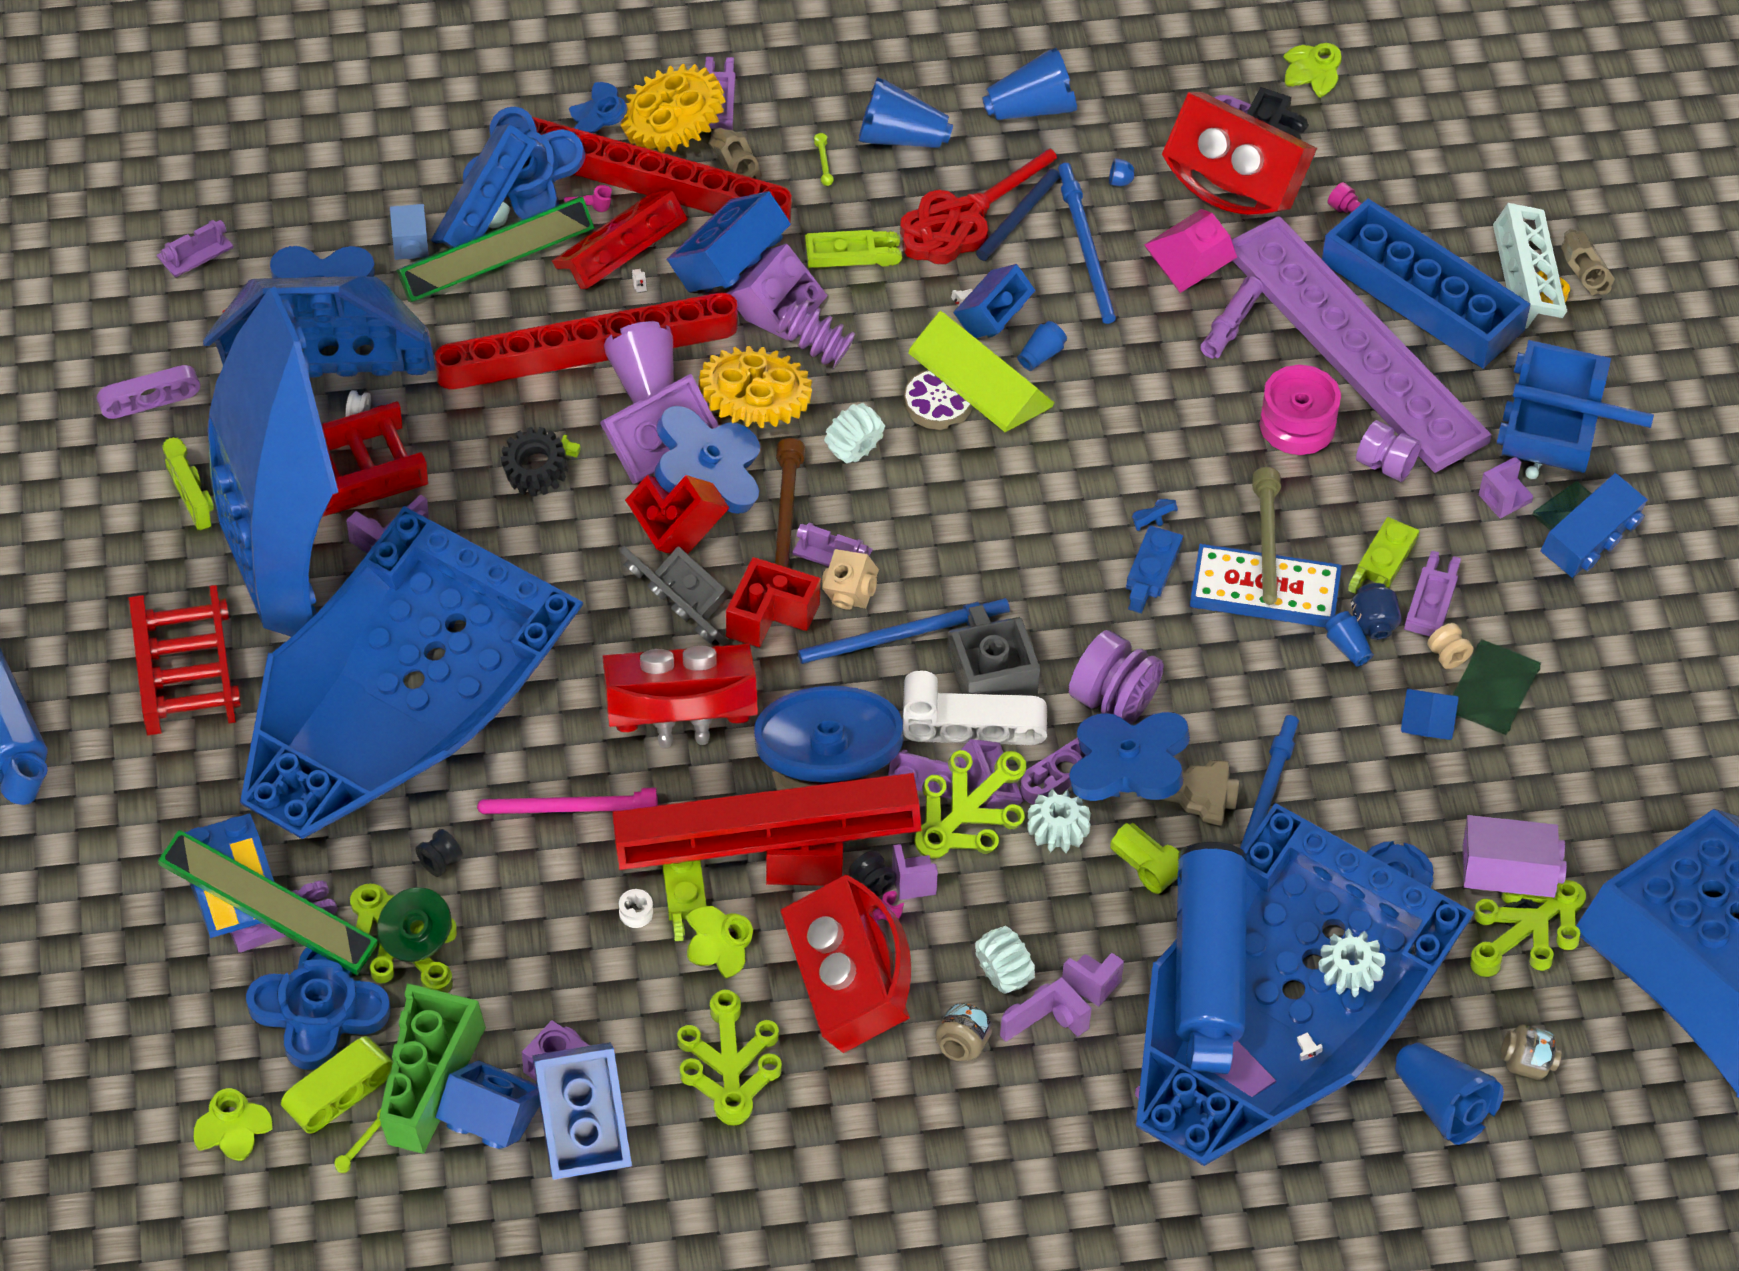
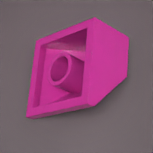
(1192, 249)

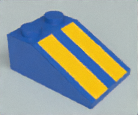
(241, 842)

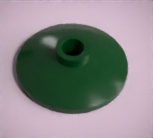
(404, 914)

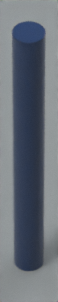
(1017, 214)

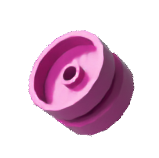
(1300, 409)

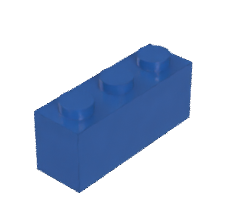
(1594, 526)

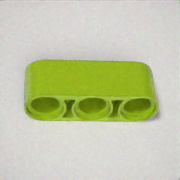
(337, 1085)

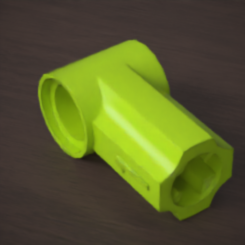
(1154, 864)

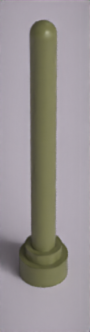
(1266, 485)

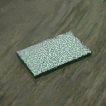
(1494, 686)

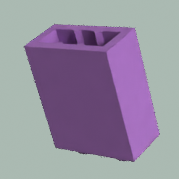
(1512, 856)

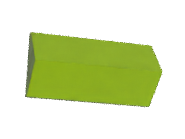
(978, 374)

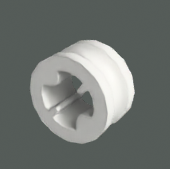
(357, 403)
(629, 916)

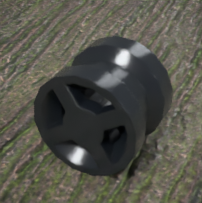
(439, 852)
(871, 872)

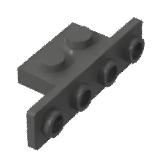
(688, 585)

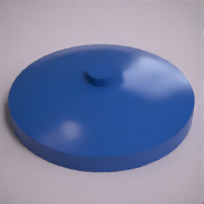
(828, 734)

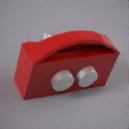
(1236, 156)
(680, 686)
(849, 961)

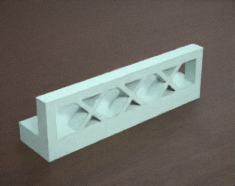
(1520, 259)

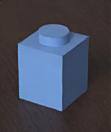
(409, 231)

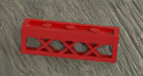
(622, 238)

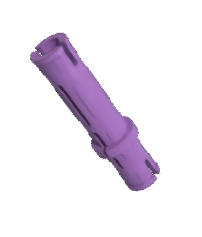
(1226, 326)

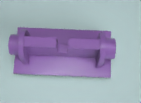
(195, 250)
(819, 544)
(922, 768)

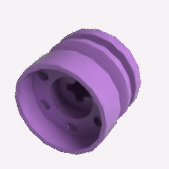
(1116, 677)

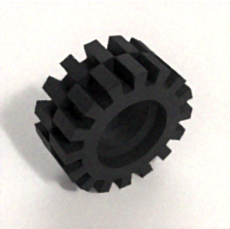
(537, 478)

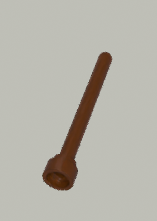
(789, 455)

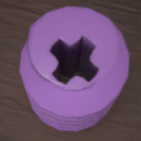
(816, 333)

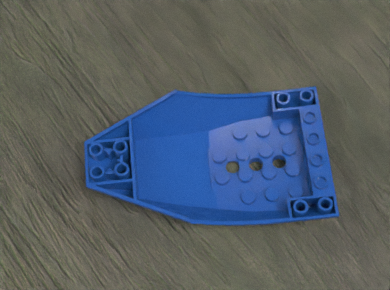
(342, 315)
(270, 464)
(334, 699)
(1294, 889)
(1675, 937)

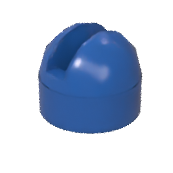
(1121, 172)

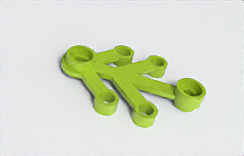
(966, 808)
(370, 911)
(1528, 922)
(729, 1062)

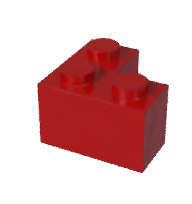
(677, 516)
(769, 595)

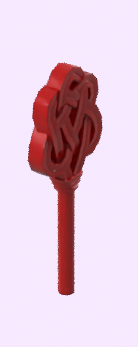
(931, 229)

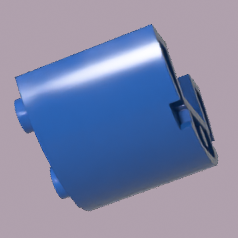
(1548, 432)

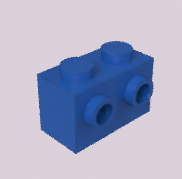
(994, 301)

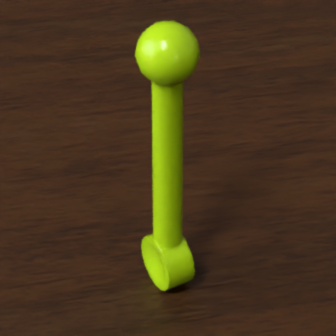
(821, 141)
(342, 1162)

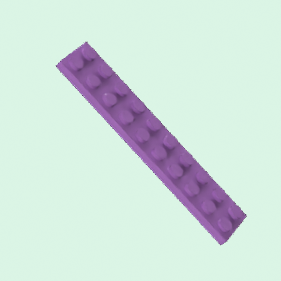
(1358, 344)

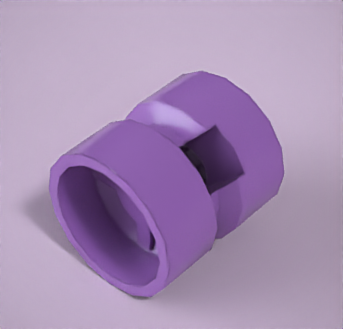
(1389, 451)

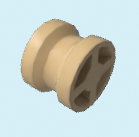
(1450, 646)

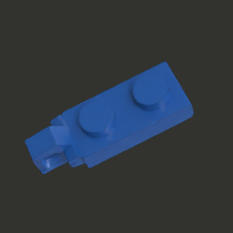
(1152, 566)

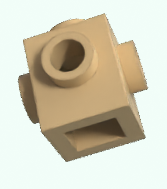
(850, 579)

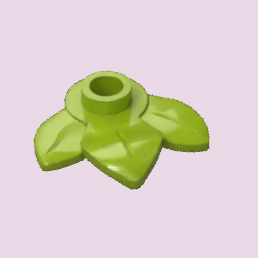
(1309, 68)
(713, 941)
(234, 1129)

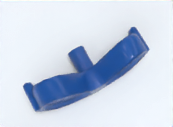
(1145, 516)

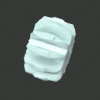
(854, 433)
(1058, 821)
(1363, 953)
(1005, 959)

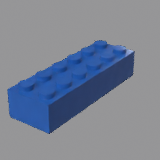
(1425, 283)

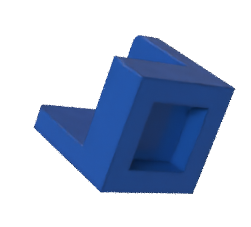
(1429, 714)

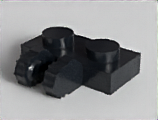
(1273, 109)

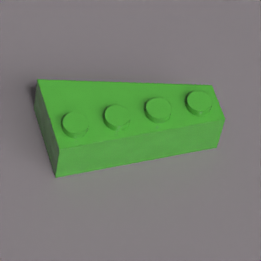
(433, 1041)

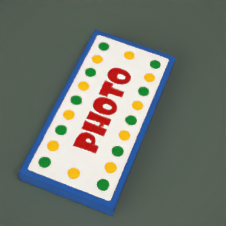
(1232, 583)

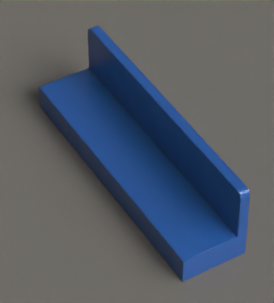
(485, 186)

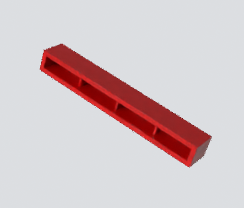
(766, 821)

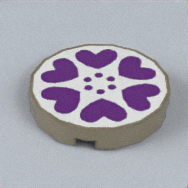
(934, 403)

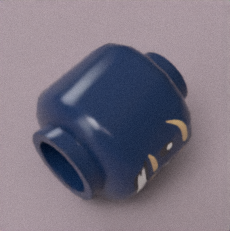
(1376, 610)

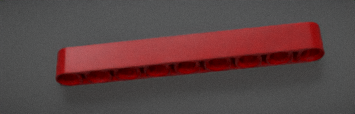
(653, 171)
(578, 341)

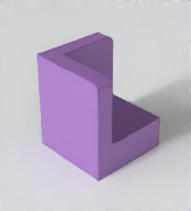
(1503, 489)
(913, 875)
(1092, 978)

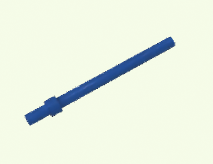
(1072, 195)
(899, 631)
(1280, 752)

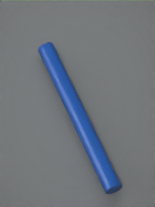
(1583, 405)

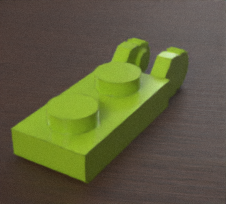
(852, 248)
(187, 483)
(1385, 554)
(683, 892)

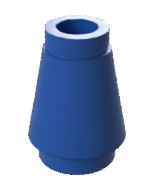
(1043, 344)
(1349, 638)

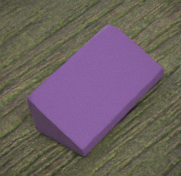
(984, 756)

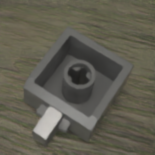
(993, 656)

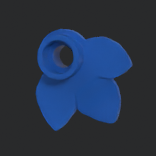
(602, 111)

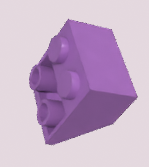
(773, 286)

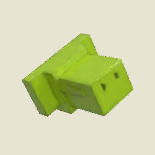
(571, 449)

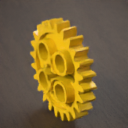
(673, 108)
(755, 386)

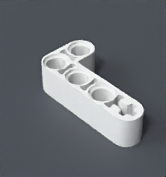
(963, 717)

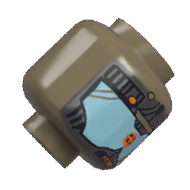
(963, 1032)
(1530, 1052)

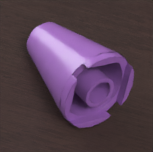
(642, 358)

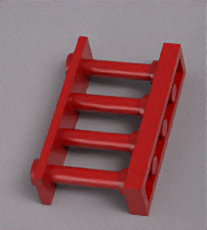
(372, 481)
(154, 678)

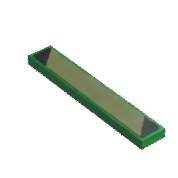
(495, 249)
(268, 902)

